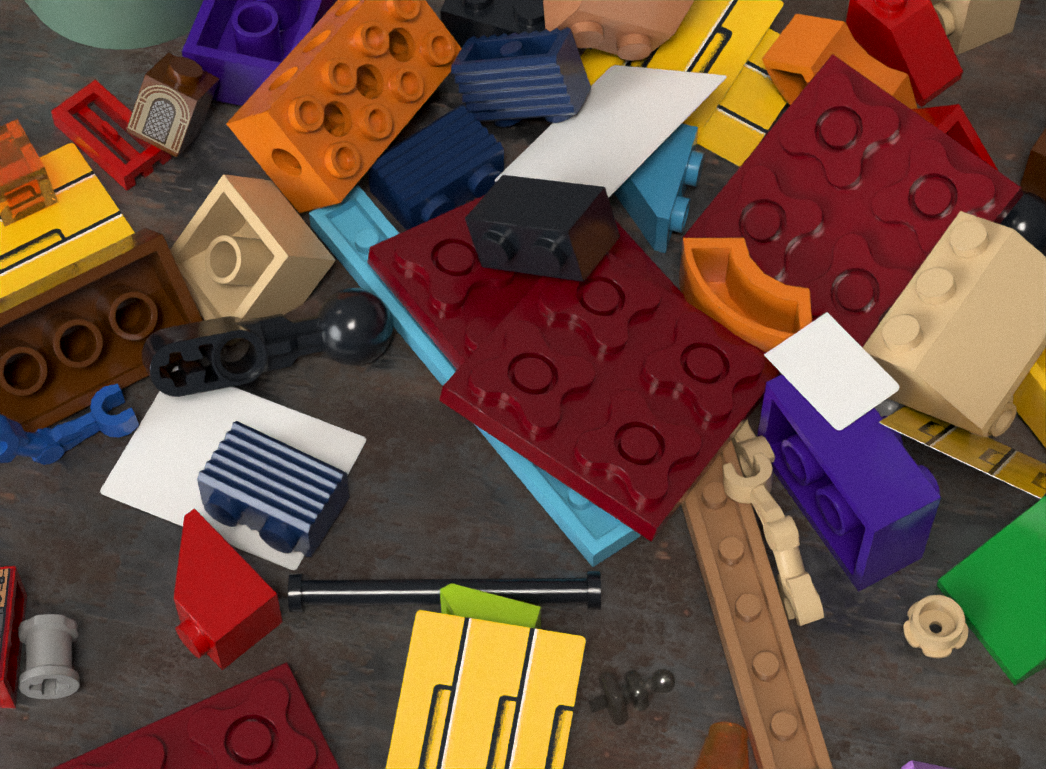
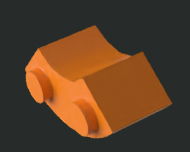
(807, 46)
(735, 292)

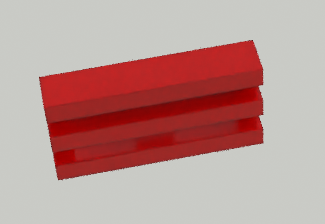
(122, 173)

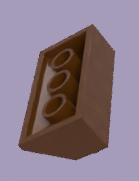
(87, 328)

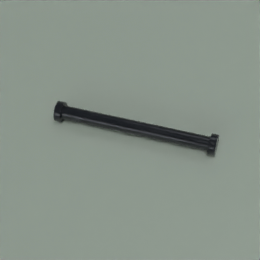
(427, 591)

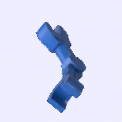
(49, 444)

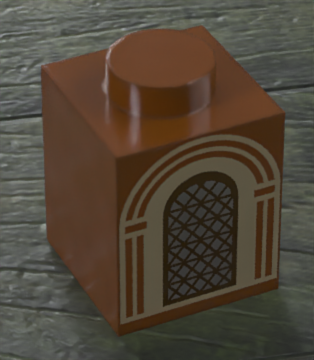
(172, 104)

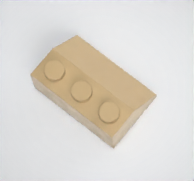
(966, 325)

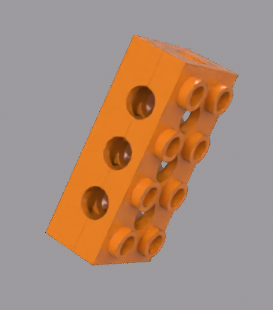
(344, 96)

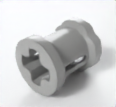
(48, 656)

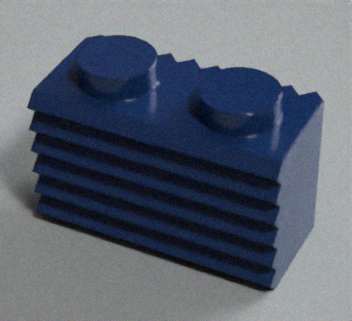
(521, 77)
(437, 169)
(272, 490)

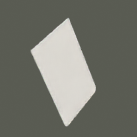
(832, 371)

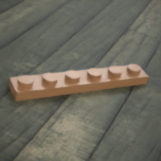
(753, 626)

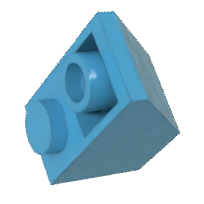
(658, 187)

